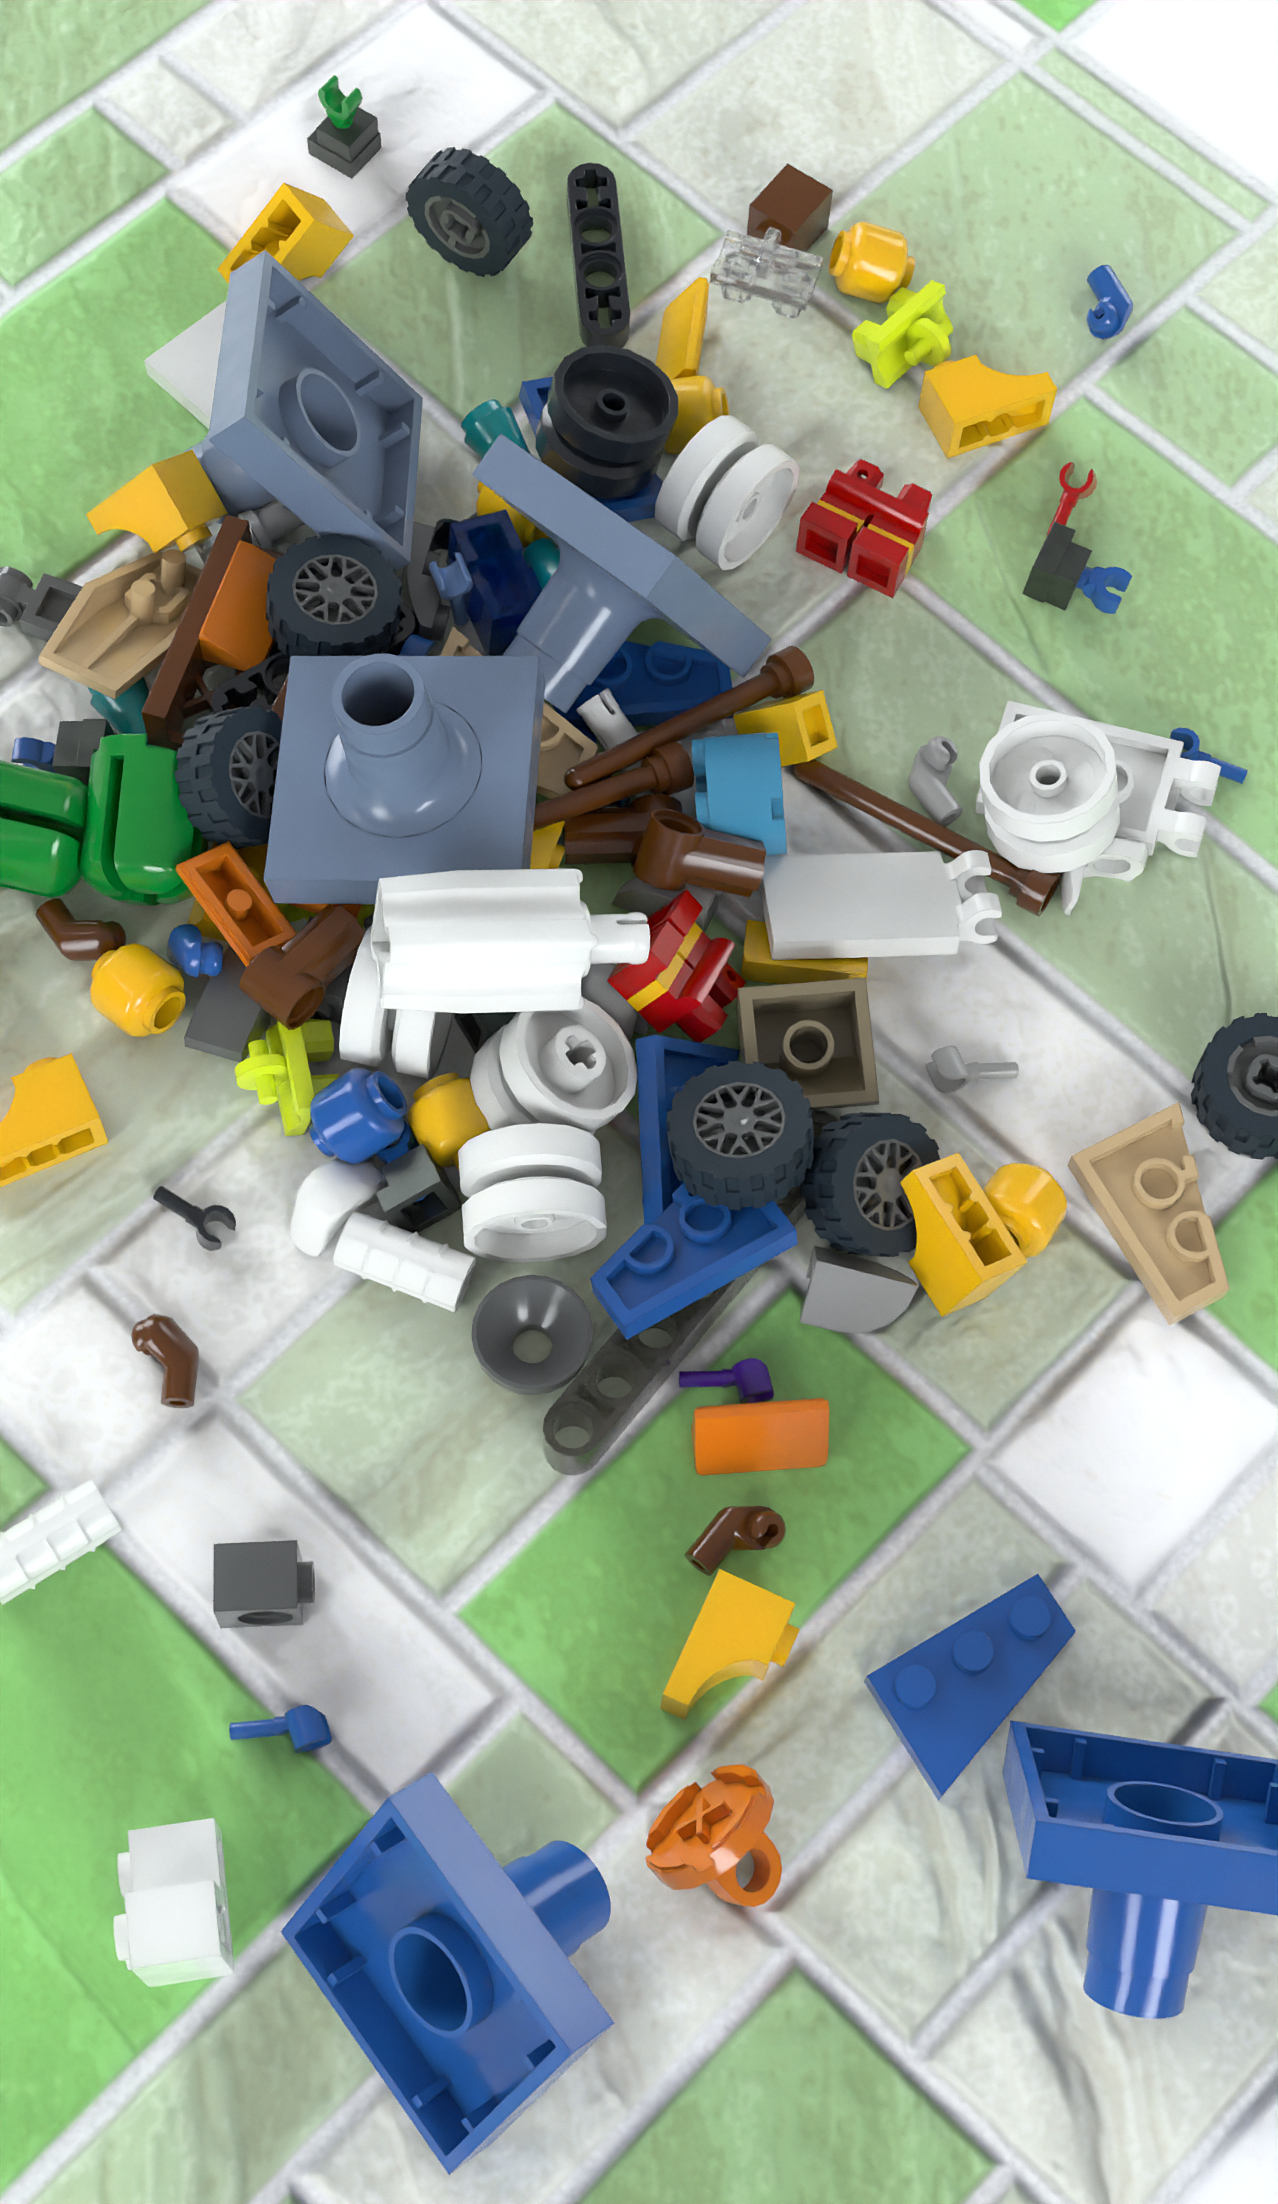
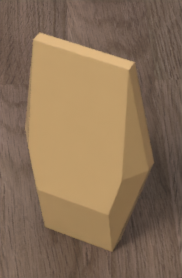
(122, 623)

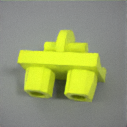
(913, 333)
(282, 1071)

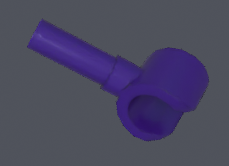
(748, 1376)

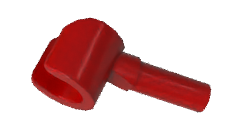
(1071, 495)

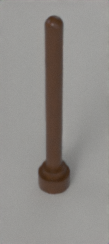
(784, 675)
(664, 771)
(1030, 887)

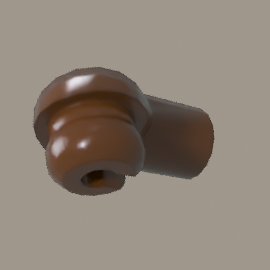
(79, 938)
(175, 1351)
(735, 1530)

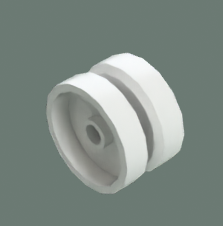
(726, 492)
(1050, 792)
(369, 1030)
(555, 1070)
(532, 1193)

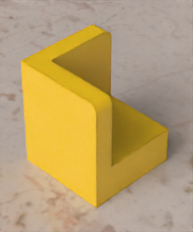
(801, 725)

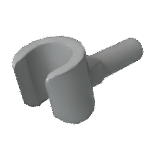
(951, 1073)

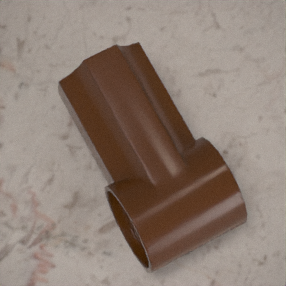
(612, 832)
(682, 852)
(295, 978)

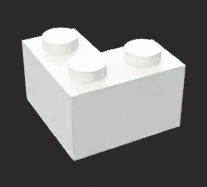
(174, 1904)

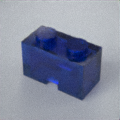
(502, 580)

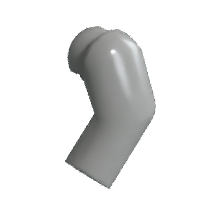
(929, 780)

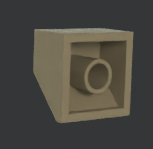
(814, 1035)

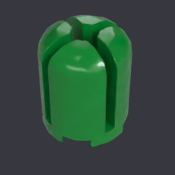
(136, 824)
(40, 830)

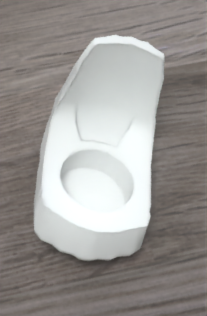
(1121, 860)
(329, 1200)

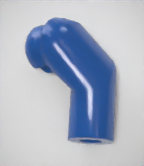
(1113, 305)

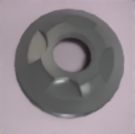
(536, 1305)

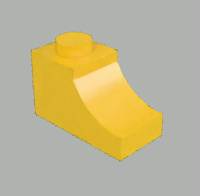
(296, 232)
(979, 406)
(164, 505)
(48, 1119)
(960, 1237)
(732, 1637)

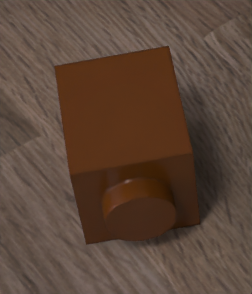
(794, 206)

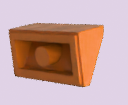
(236, 624)
(236, 901)
(760, 1436)

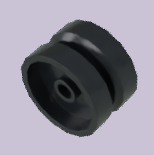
(607, 420)

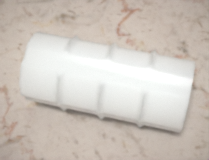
(404, 1261)
(53, 1539)

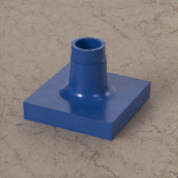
(1154, 1839)
(455, 1965)

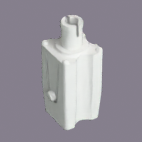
(494, 941)

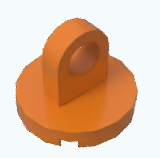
(711, 1830)

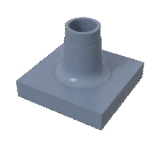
(310, 417)
(604, 582)
(402, 771)

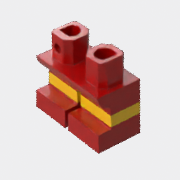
(865, 528)
(684, 974)

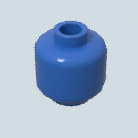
(357, 1115)

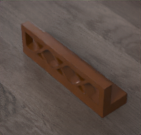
(183, 667)

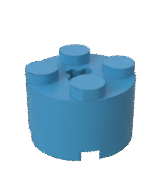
(741, 787)

